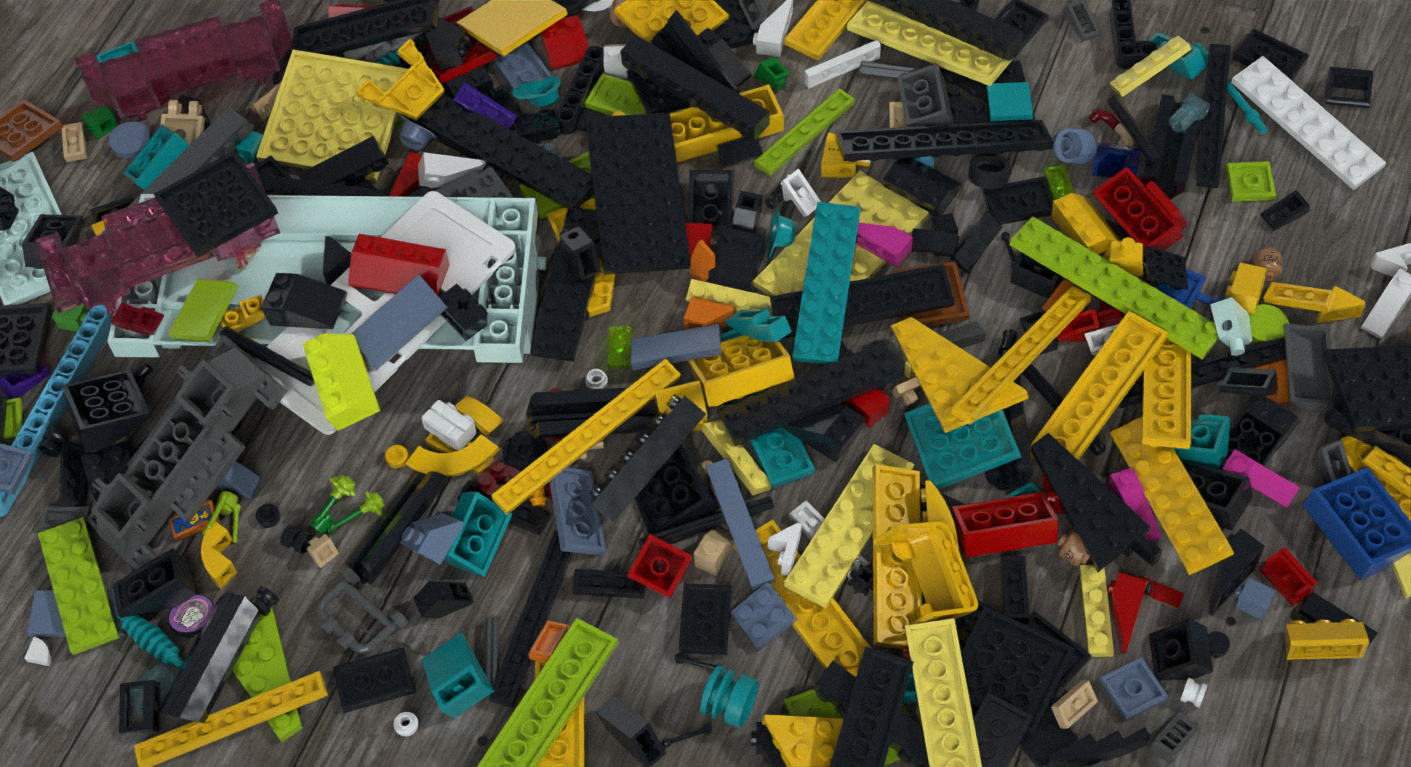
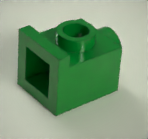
(772, 73)
(100, 121)

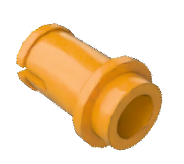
(538, 499)

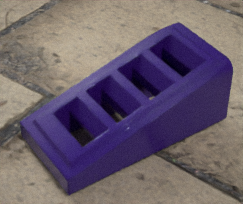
(13, 389)

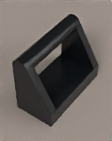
(1349, 79)
(1250, 381)
(151, 704)

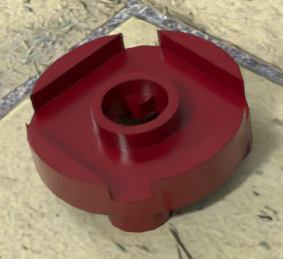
(494, 474)

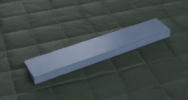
(739, 524)

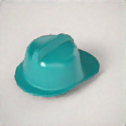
(540, 92)
(781, 232)

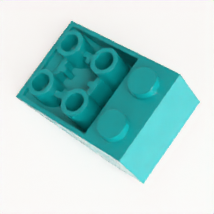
(456, 676)

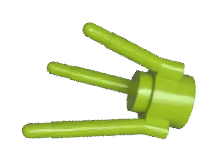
(225, 506)

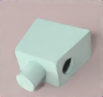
(1232, 325)

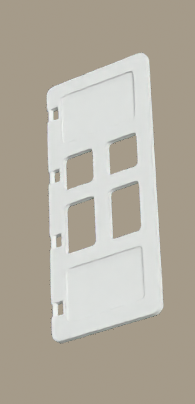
(432, 223)

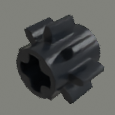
(859, 584)

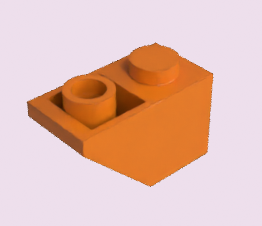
(705, 313)

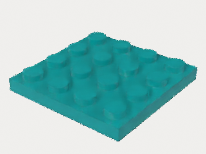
(962, 451)

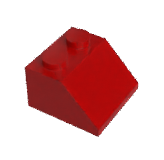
(564, 42)
(660, 566)

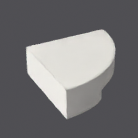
(38, 653)

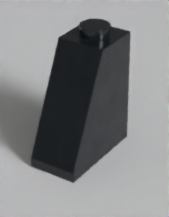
(631, 731)

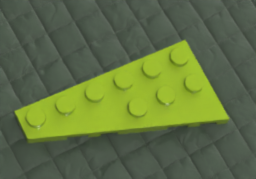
(264, 668)

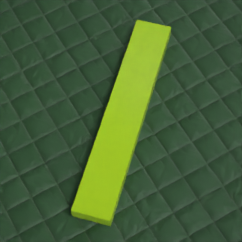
(804, 132)

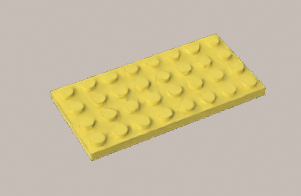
(877, 206)

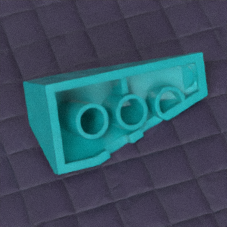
(1208, 441)

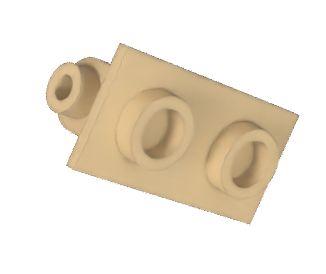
(265, 104)

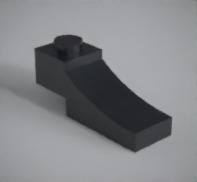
(764, 746)

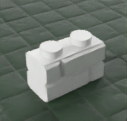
(449, 425)

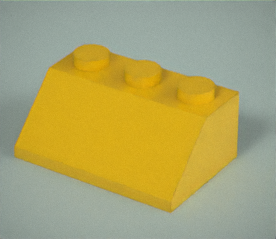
(1083, 222)
(1325, 640)

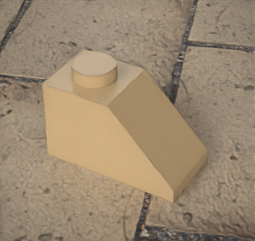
(713, 550)

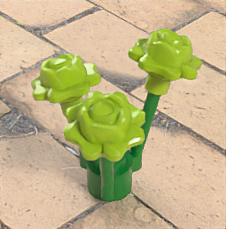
(342, 486)

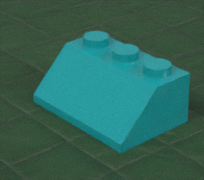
(155, 157)
(479, 535)

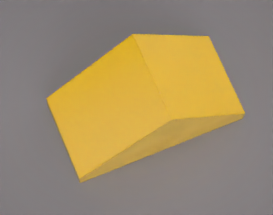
(1344, 307)

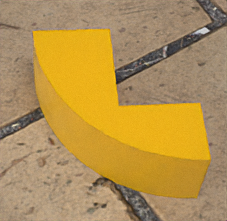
(218, 566)

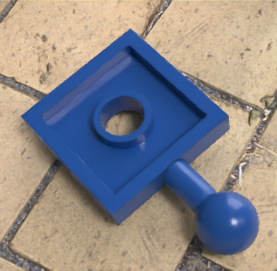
(1187, 297)

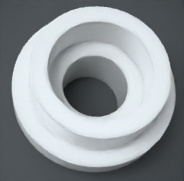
(596, 374)
(407, 730)

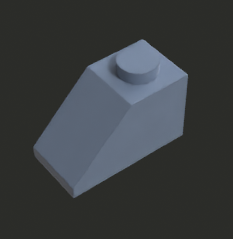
(240, 481)

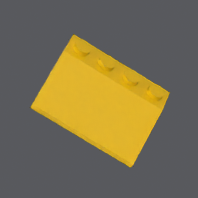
(741, 369)

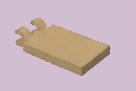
(186, 126)

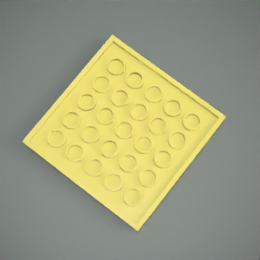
(320, 112)

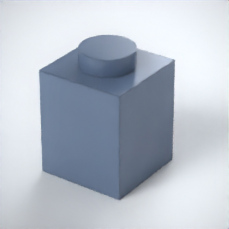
(1254, 598)

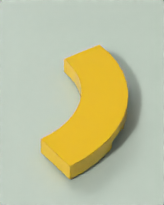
(456, 462)

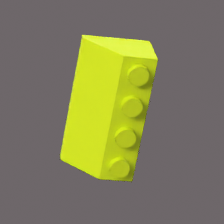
(341, 378)

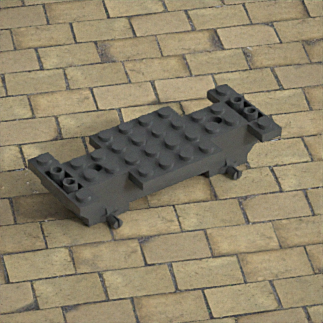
(183, 452)

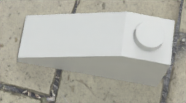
(773, 31)
(439, 170)
(1389, 305)

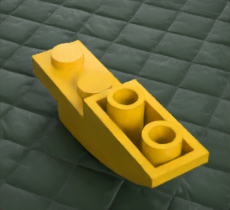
(936, 508)

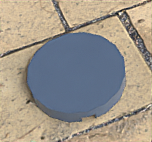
(129, 139)

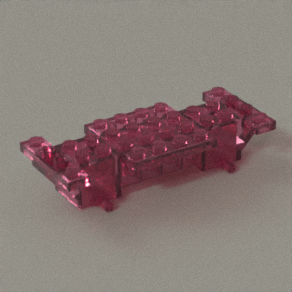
(188, 60)
(135, 249)

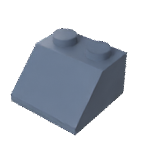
(432, 536)

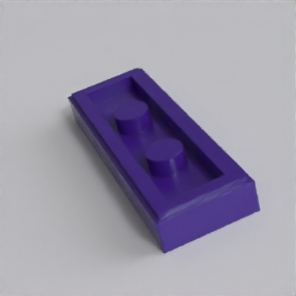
(479, 103)

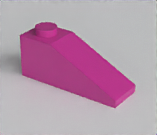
(884, 242)
(1262, 478)
(1130, 491)

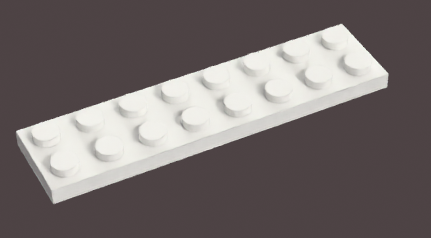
(1308, 122)

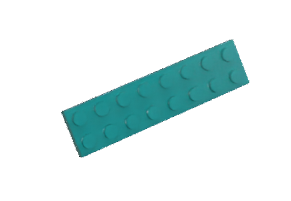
(826, 283)
(778, 451)

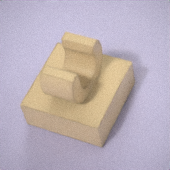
(907, 390)
(322, 550)

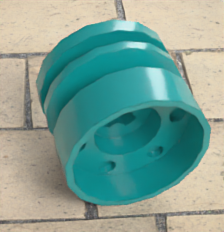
(724, 694)

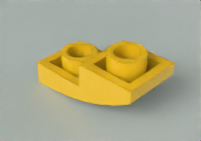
(244, 316)
(485, 418)

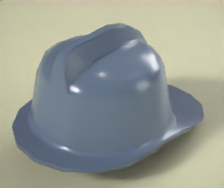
(413, 135)
(1074, 146)

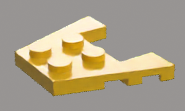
(411, 92)

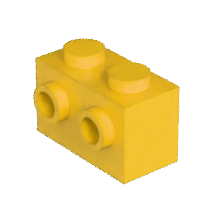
(1247, 286)

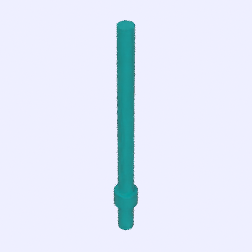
(1250, 114)

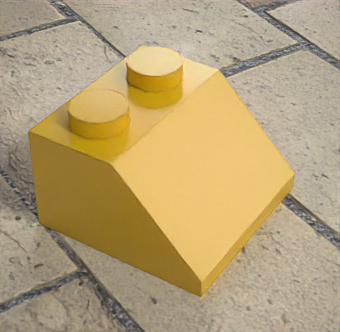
(691, 390)

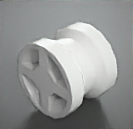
(1193, 692)

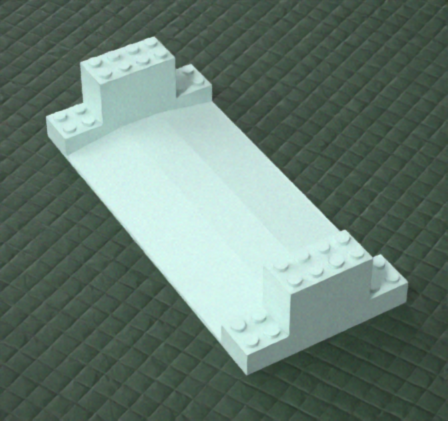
(299, 249)

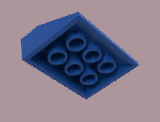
(1361, 522)

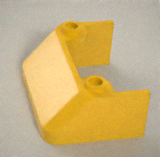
(937, 569)

